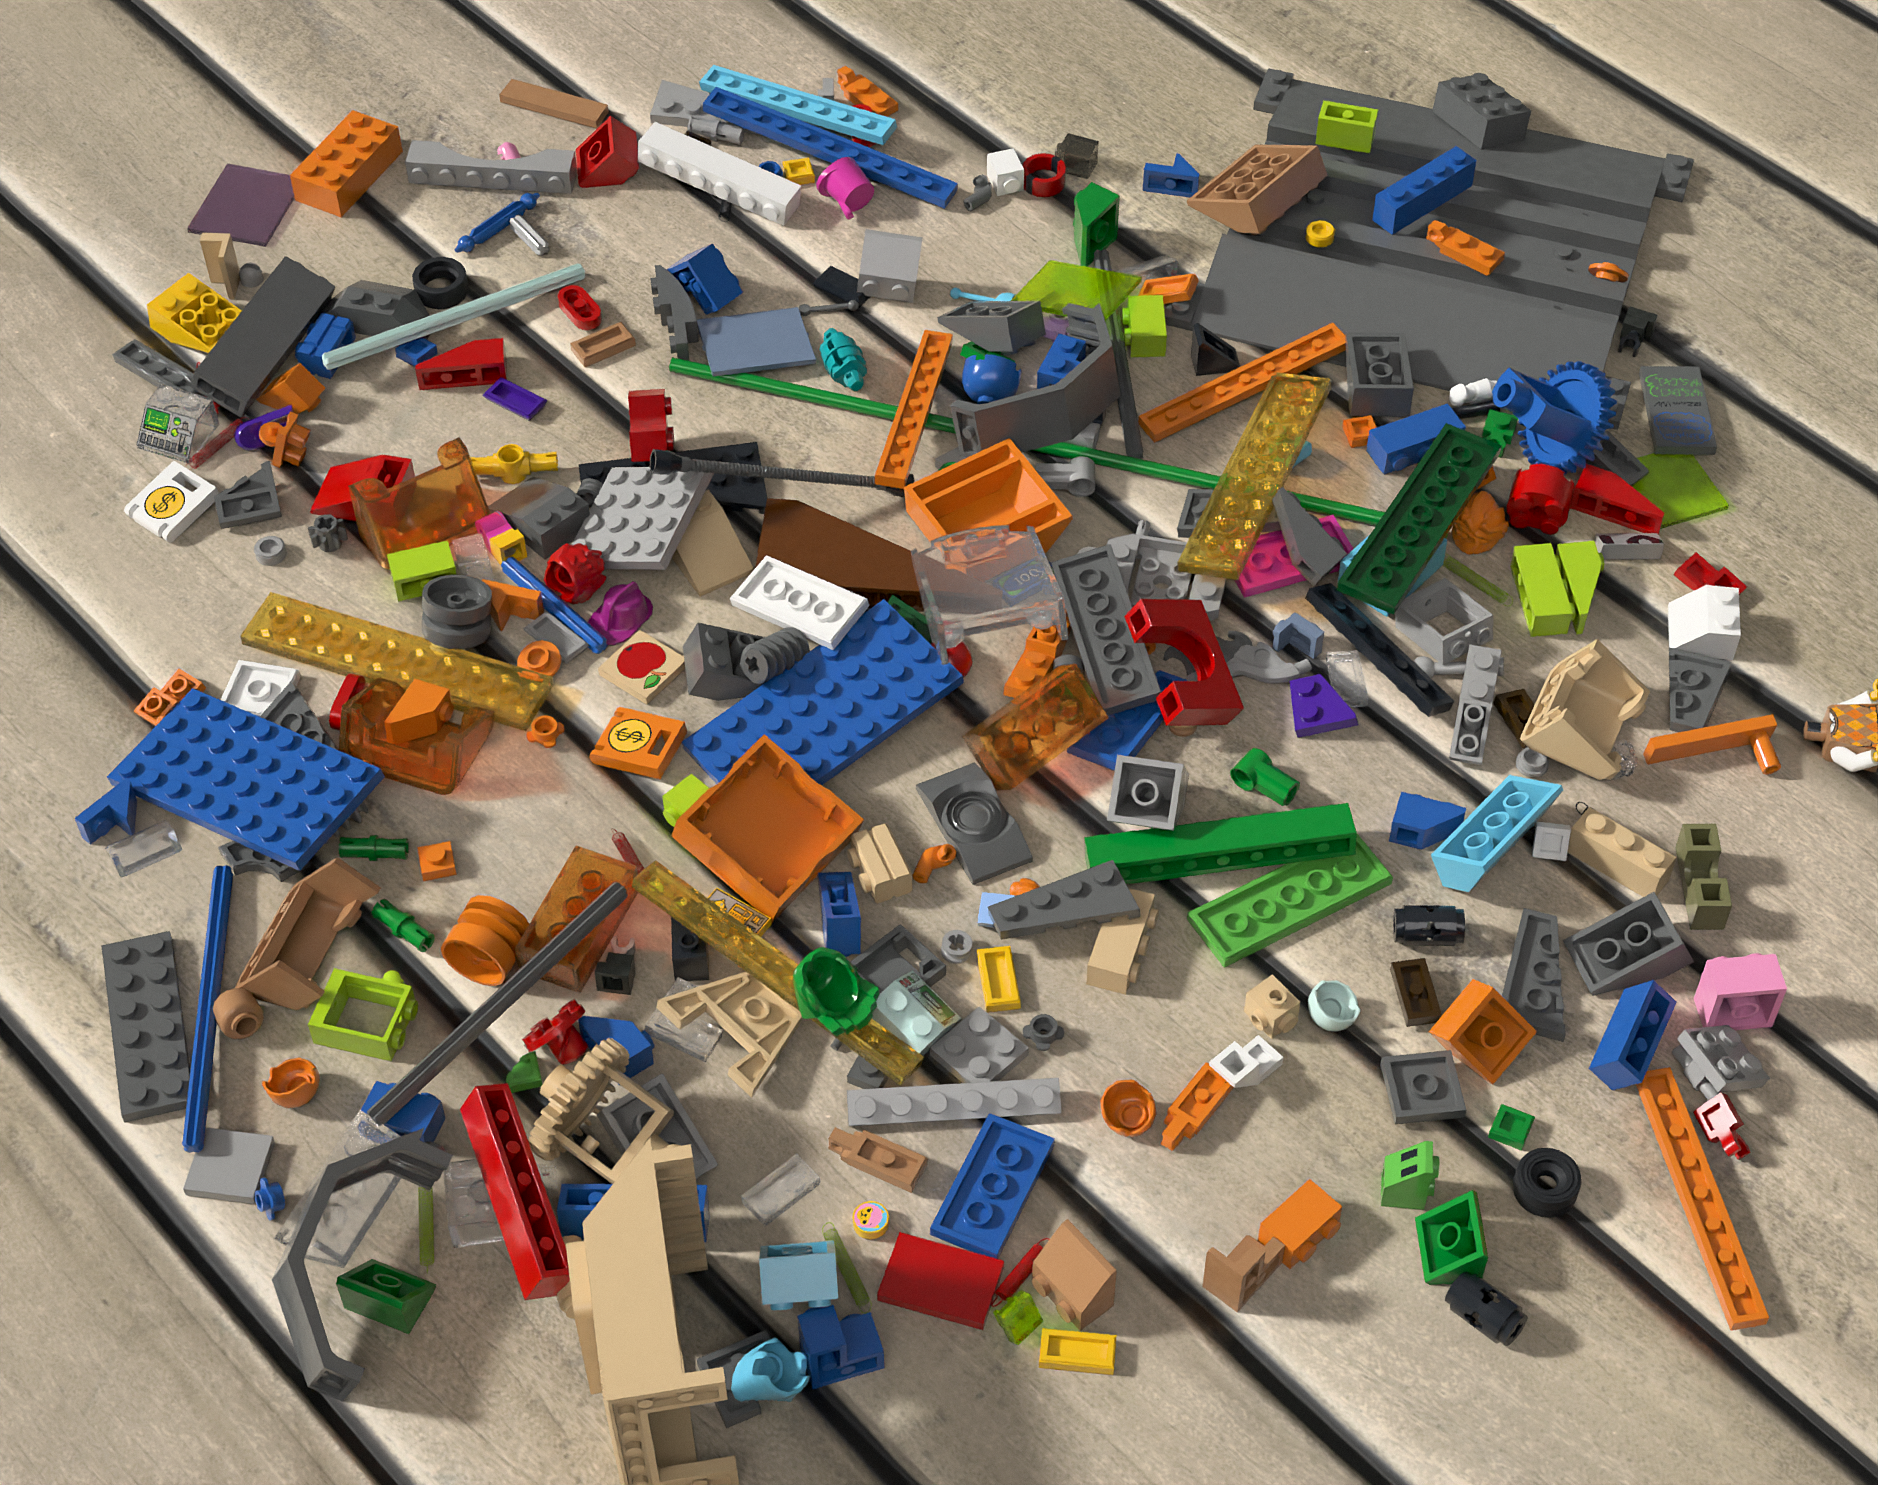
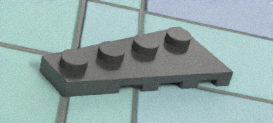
(1079, 898)
(1535, 975)

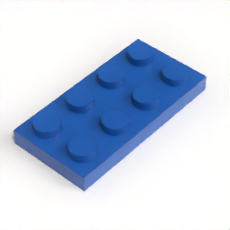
(992, 1186)

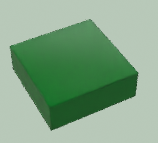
(1511, 1127)

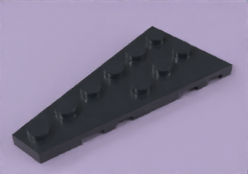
(728, 490)

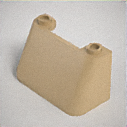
(1584, 710)

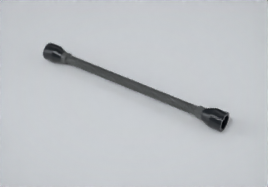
(667, 463)

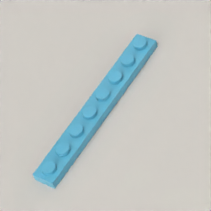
(802, 105)

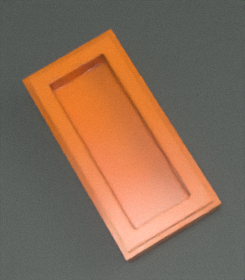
(1172, 288)

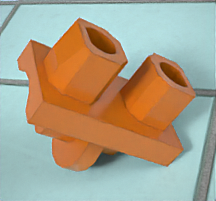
(288, 440)

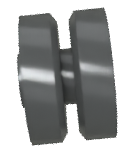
(456, 611)

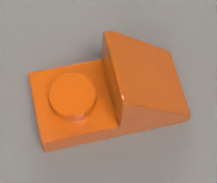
(515, 601)

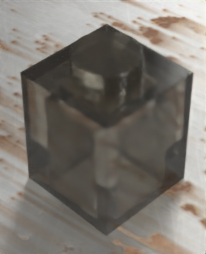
(1078, 154)

